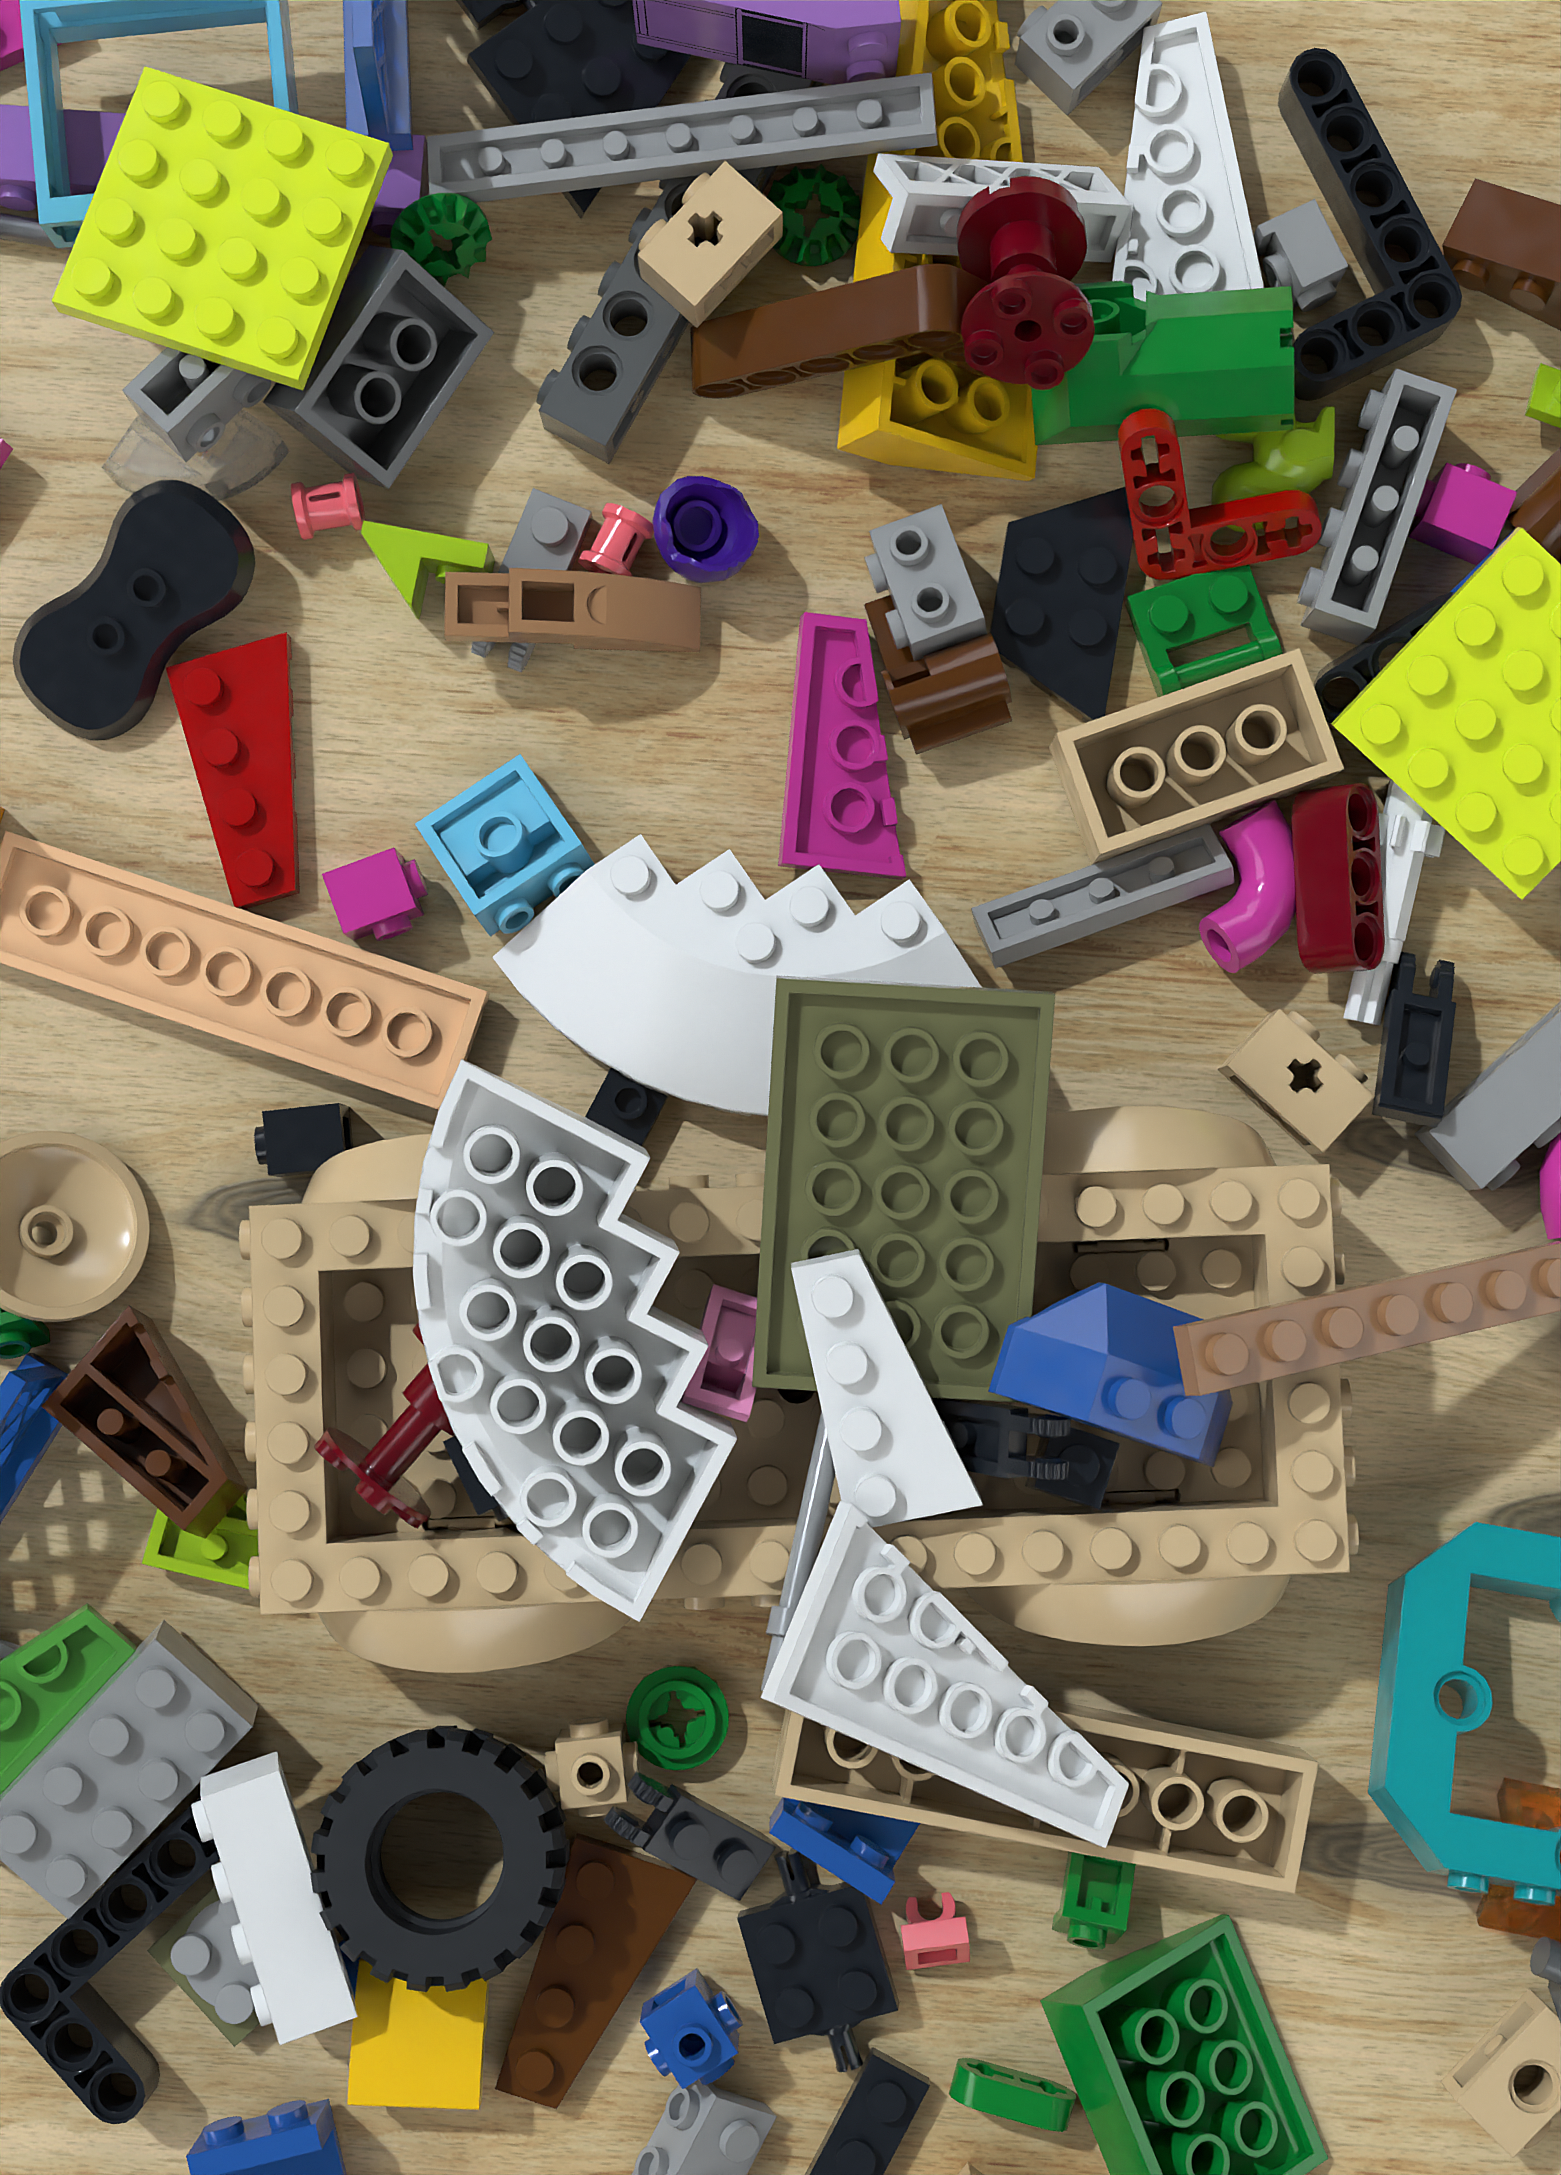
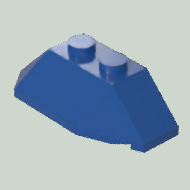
(1112, 1367)

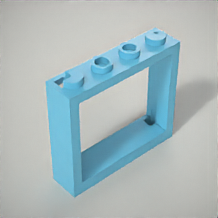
(66, 21)

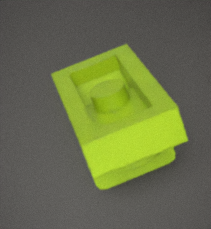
(412, 554)

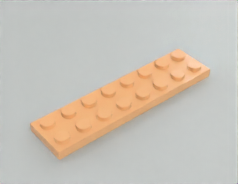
(233, 972)

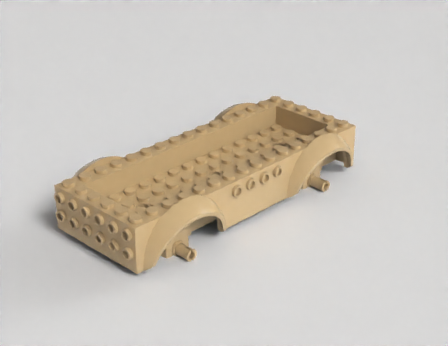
(1161, 1562)

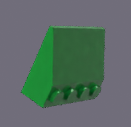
(1183, 2062)

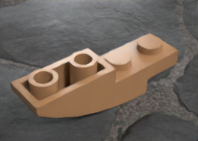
(574, 609)

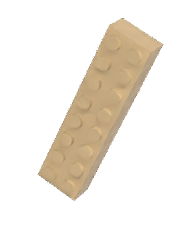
(1191, 1804)

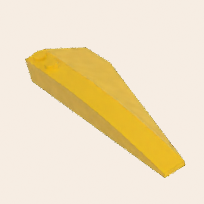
(920, 406)

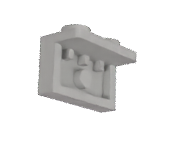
(706, 2133)

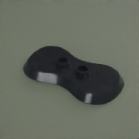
(163, 575)

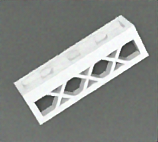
(928, 209)

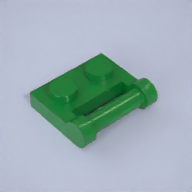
(1197, 611)

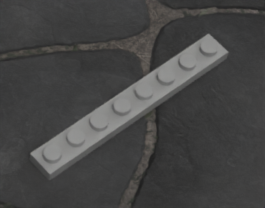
(685, 139)

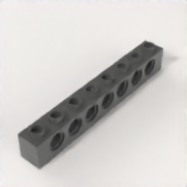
(602, 418)

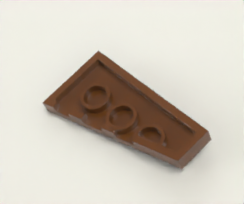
(587, 1962)

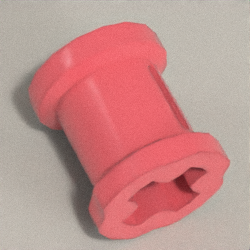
(327, 506)
(617, 541)

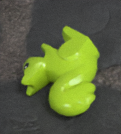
(1280, 462)

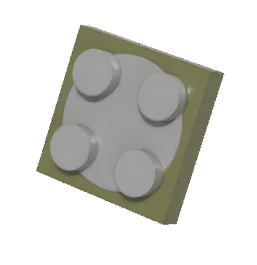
(205, 1965)

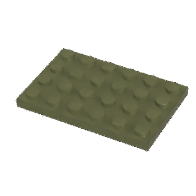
(920, 1140)

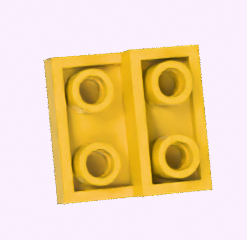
(417, 2044)

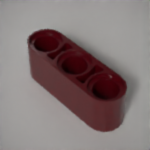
(1338, 879)

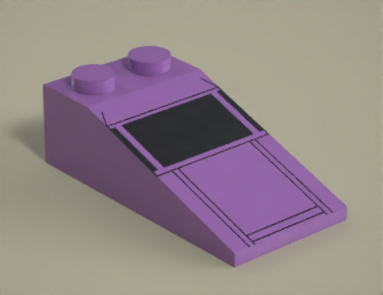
(795, 38)

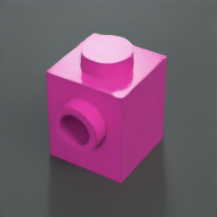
(1462, 512)
(376, 895)

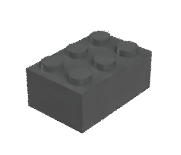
(383, 366)

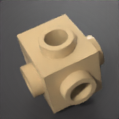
(595, 1742)

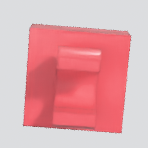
(934, 1941)

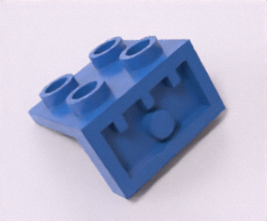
(845, 1842)

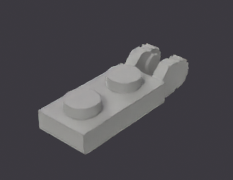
(544, 539)

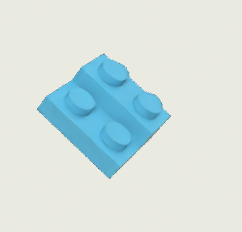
(505, 846)

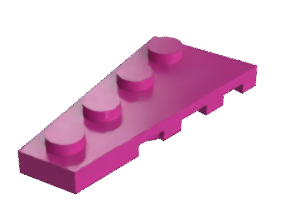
(836, 770)

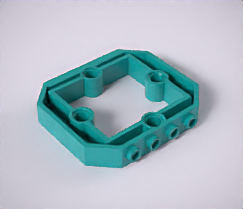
(1418, 1739)

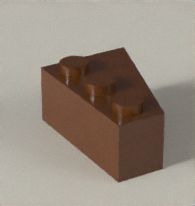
(1509, 249)

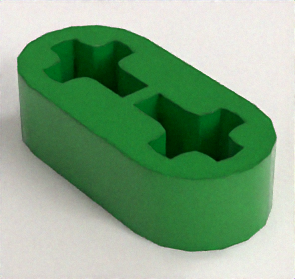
(1012, 2094)

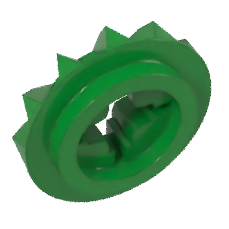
(454, 219)
(830, 236)
(659, 1741)

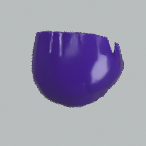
(704, 529)

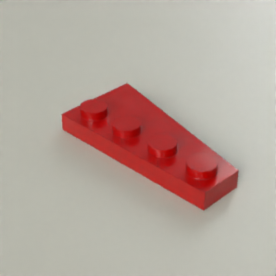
(241, 746)

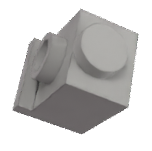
(1301, 255)

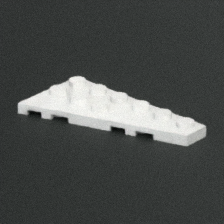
(1183, 173)
(918, 1681)

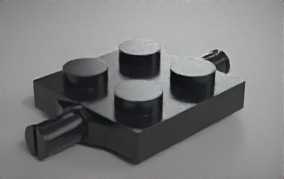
(818, 1961)

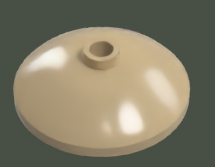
(94, 1223)

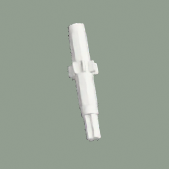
(1404, 842)

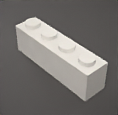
(269, 1879)

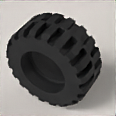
(368, 1911)

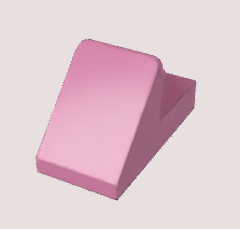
(726, 1369)

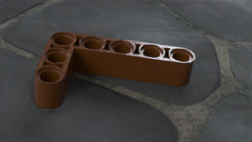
(834, 331)

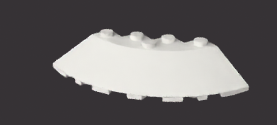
(684, 974)
(551, 1338)

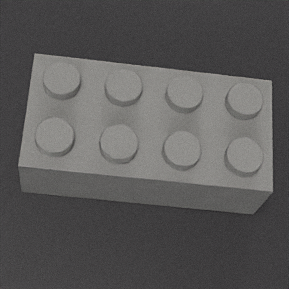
(120, 1768)

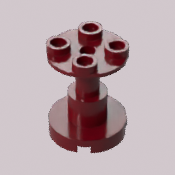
(1031, 316)
(395, 1451)

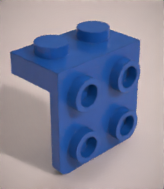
(285, 2141)

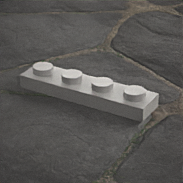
(1102, 895)

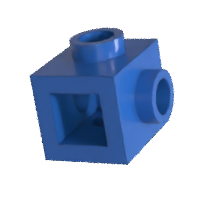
(688, 2009)

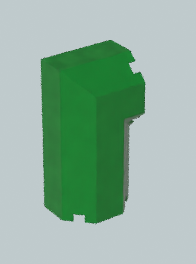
(1200, 357)

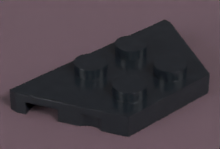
(1065, 597)

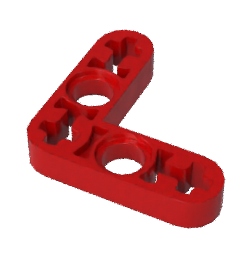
(1192, 528)

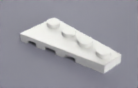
(877, 1413)

